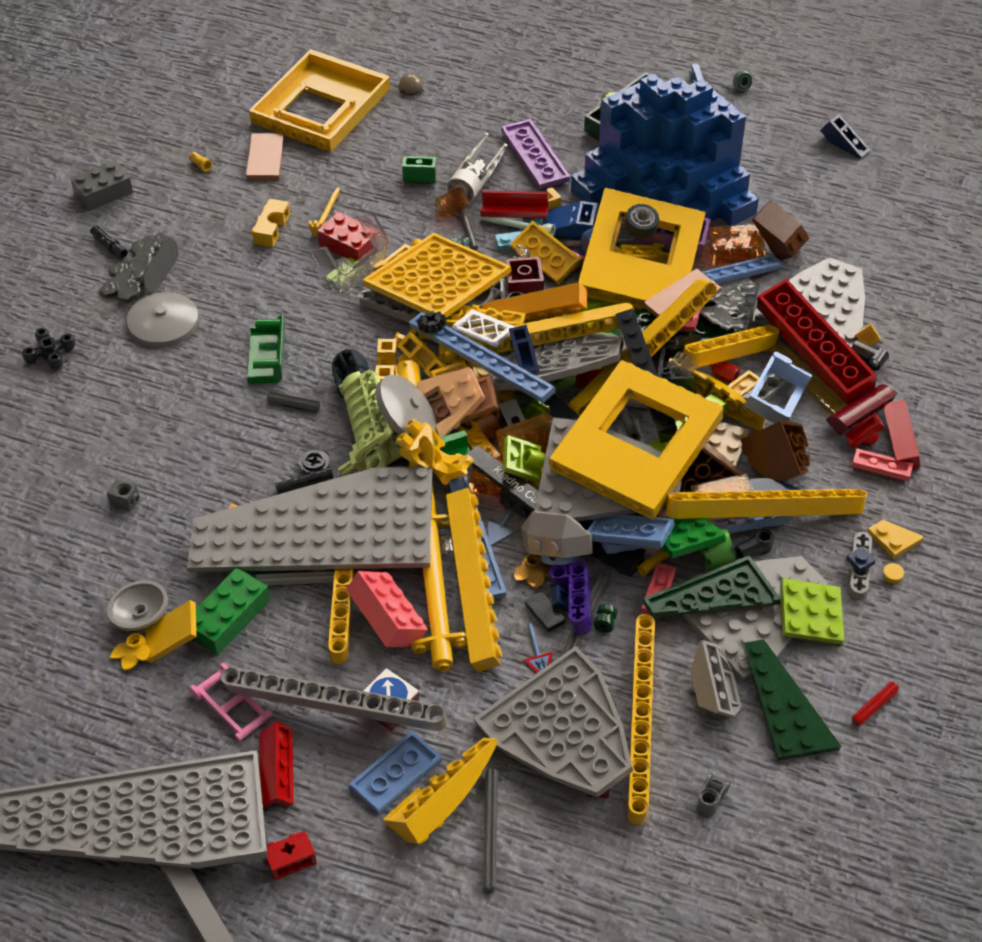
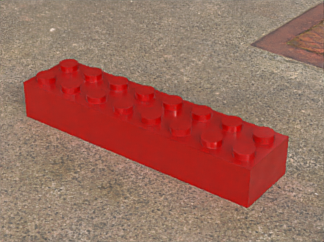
(816, 341)

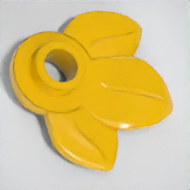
(131, 651)

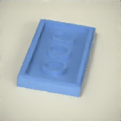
(632, 530)
(395, 772)

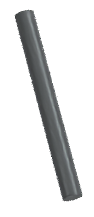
(468, 228)

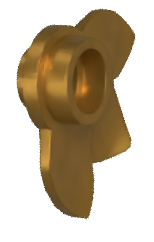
(531, 572)

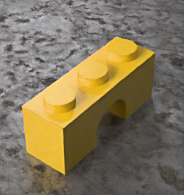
(266, 228)
(421, 353)
(386, 357)

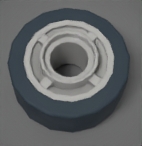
(641, 220)

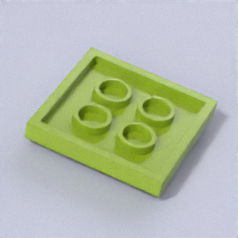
(811, 611)

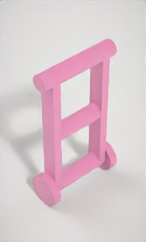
(199, 693)

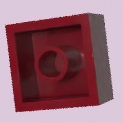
(525, 275)

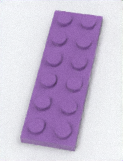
(535, 154)

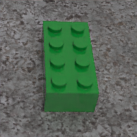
(229, 610)

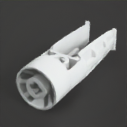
(472, 177)

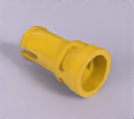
(202, 162)

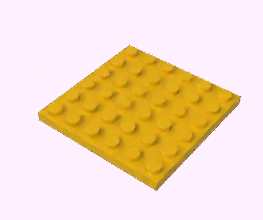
(436, 275)

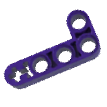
(576, 579)

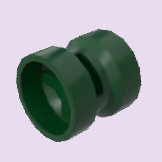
(605, 618)

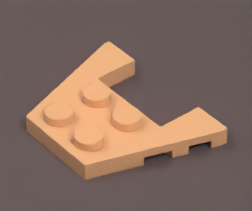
(460, 393)

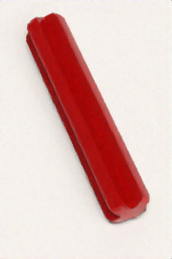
(875, 703)

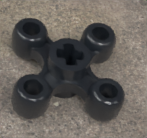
(48, 348)

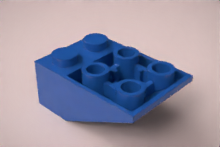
(573, 219)

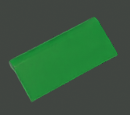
(266, 351)

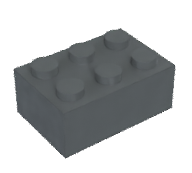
(101, 185)

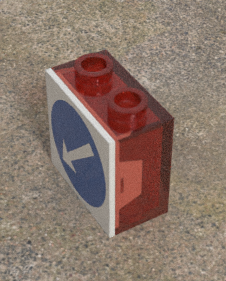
(390, 684)

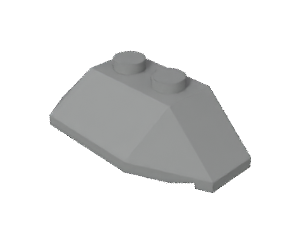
(555, 536)
(714, 681)

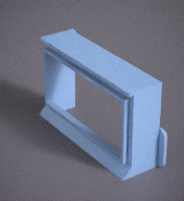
(781, 367)

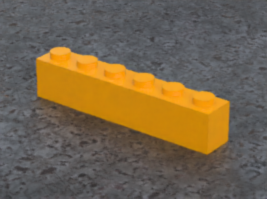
(544, 303)

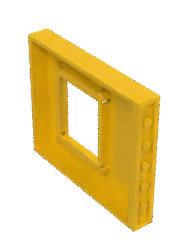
(327, 77)
(631, 279)
(621, 469)

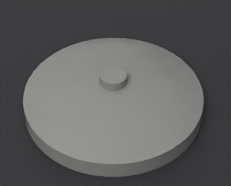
(162, 319)
(401, 402)

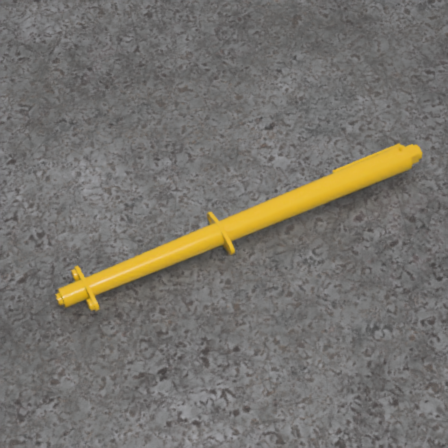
(440, 640)

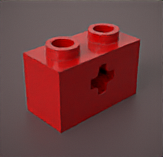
(300, 857)

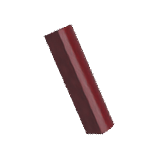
(861, 409)

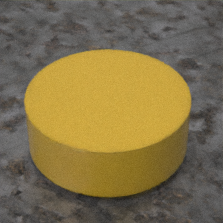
(893, 573)

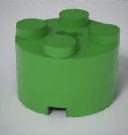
(718, 554)

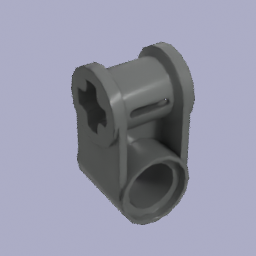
(713, 791)

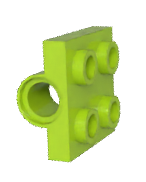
(522, 458)

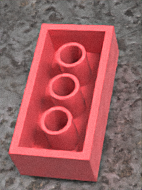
(386, 608)

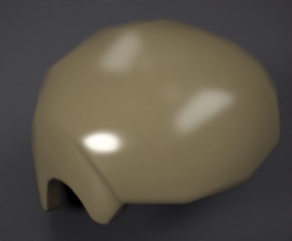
(410, 83)

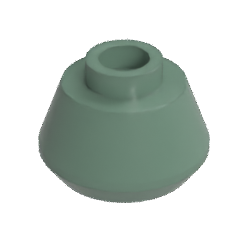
(742, 80)

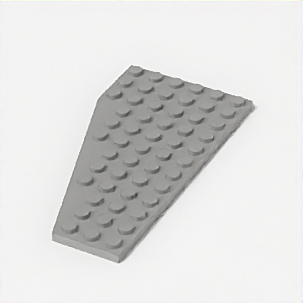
(341, 523)
(157, 815)

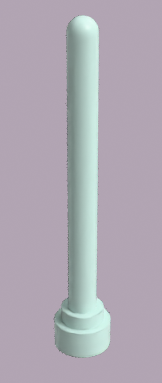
(550, 228)

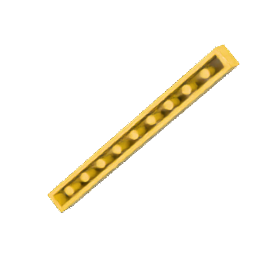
(473, 580)

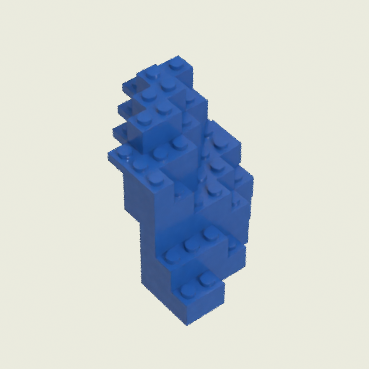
(671, 147)

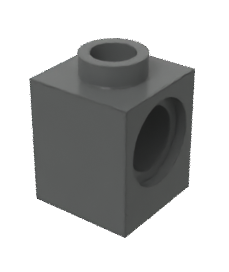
(123, 495)

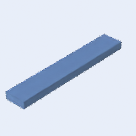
(744, 269)

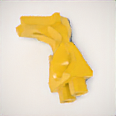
(421, 442)

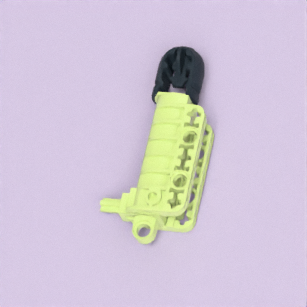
(373, 435)

